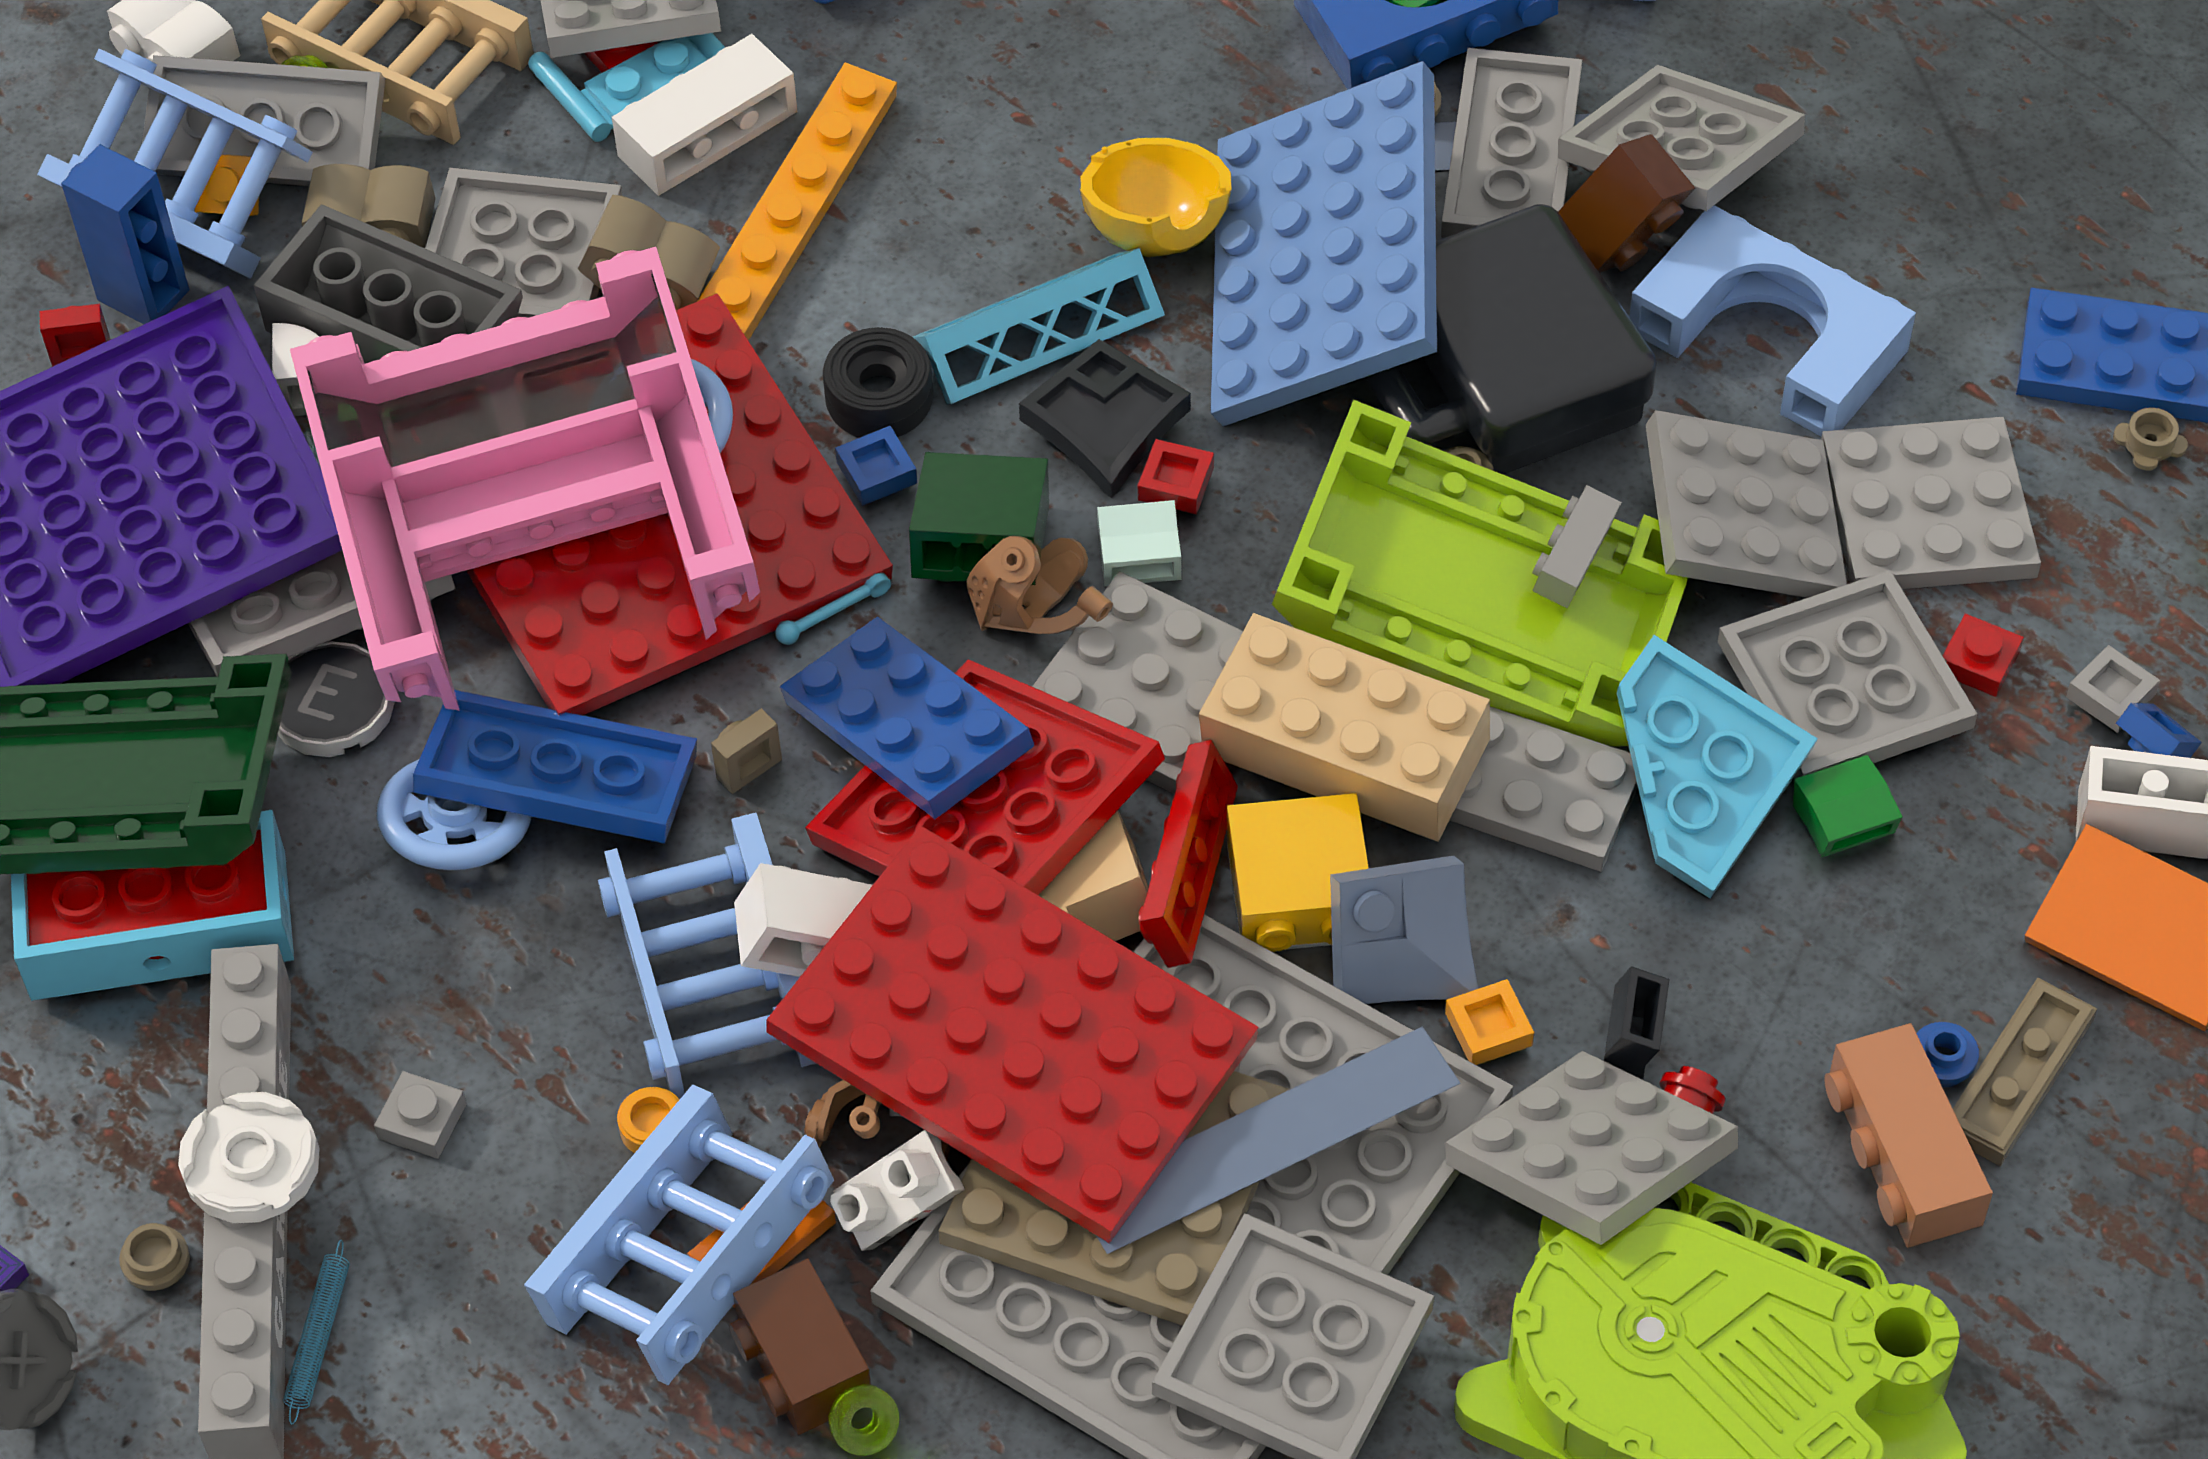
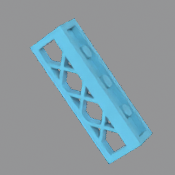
(1031, 303)

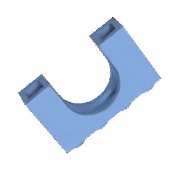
(1733, 263)

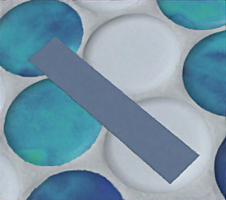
(1289, 1130)

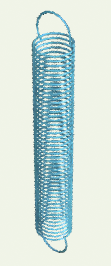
(319, 1333)

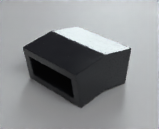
(1642, 996)

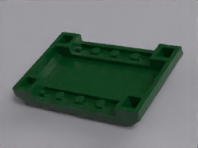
(138, 768)

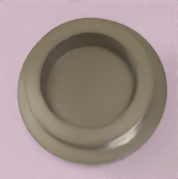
(154, 1257)

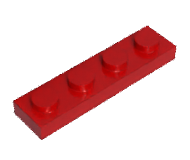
(1188, 855)

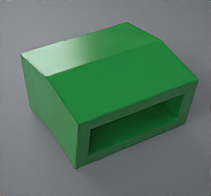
(1846, 805)

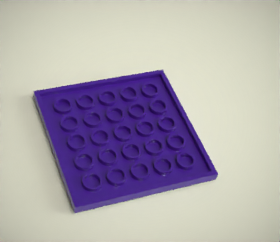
(148, 491)

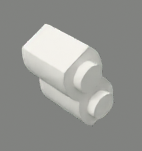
(172, 30)

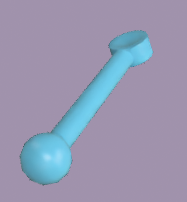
(789, 631)

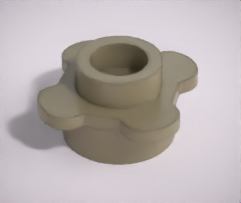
(2151, 425)

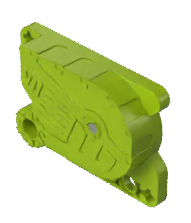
(1714, 1347)

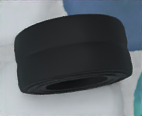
(872, 354)

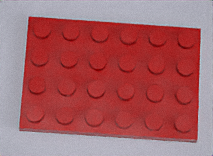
(1013, 1032)

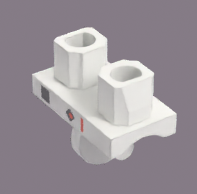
(896, 1191)

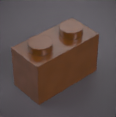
(1626, 202)
(798, 1343)

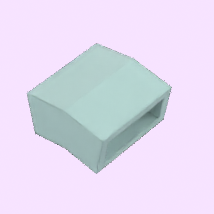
(1140, 541)

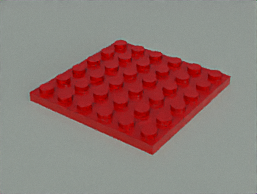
(618, 605)

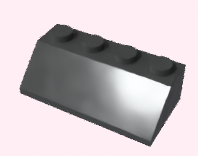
(378, 287)

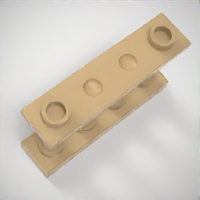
(480, 24)

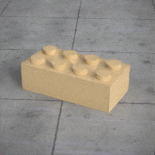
(1346, 725)

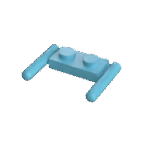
(623, 83)

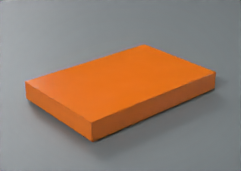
(2130, 924)

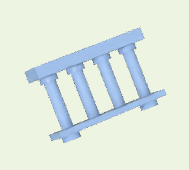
(224, 238)
(618, 899)
(637, 1200)

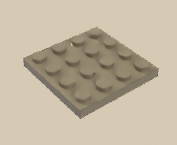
(1152, 1275)

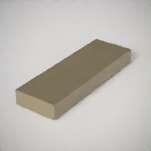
(2021, 1069)

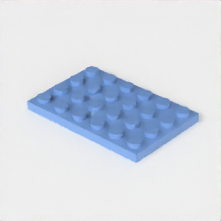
(1326, 246)

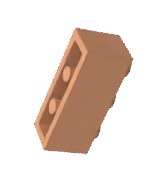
(1907, 1136)

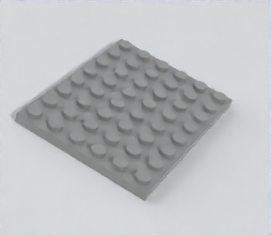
(1355, 1198)

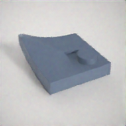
(1402, 932)

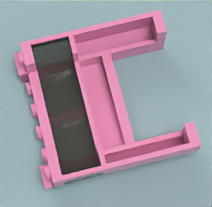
(515, 449)

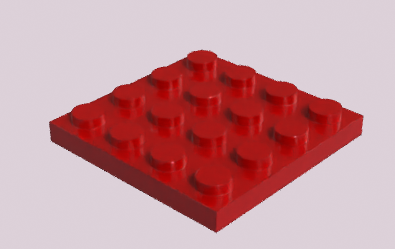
(1021, 819)

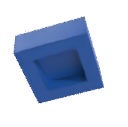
(876, 465)
(2156, 731)

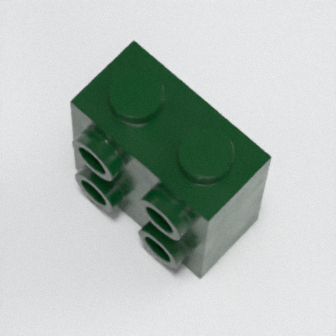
(972, 505)

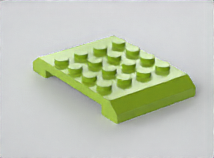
(1435, 574)

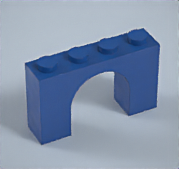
(1379, 37)

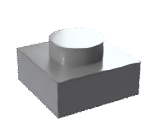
(2110, 686)
(420, 1114)

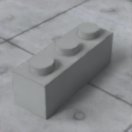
(1574, 545)

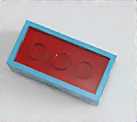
(148, 923)

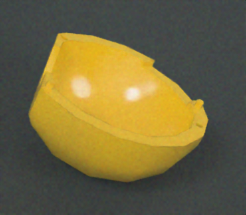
(1155, 194)

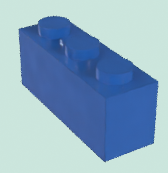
(125, 235)

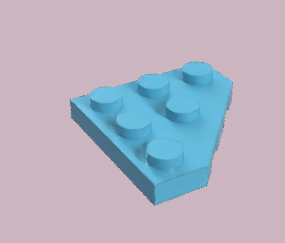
(1703, 762)

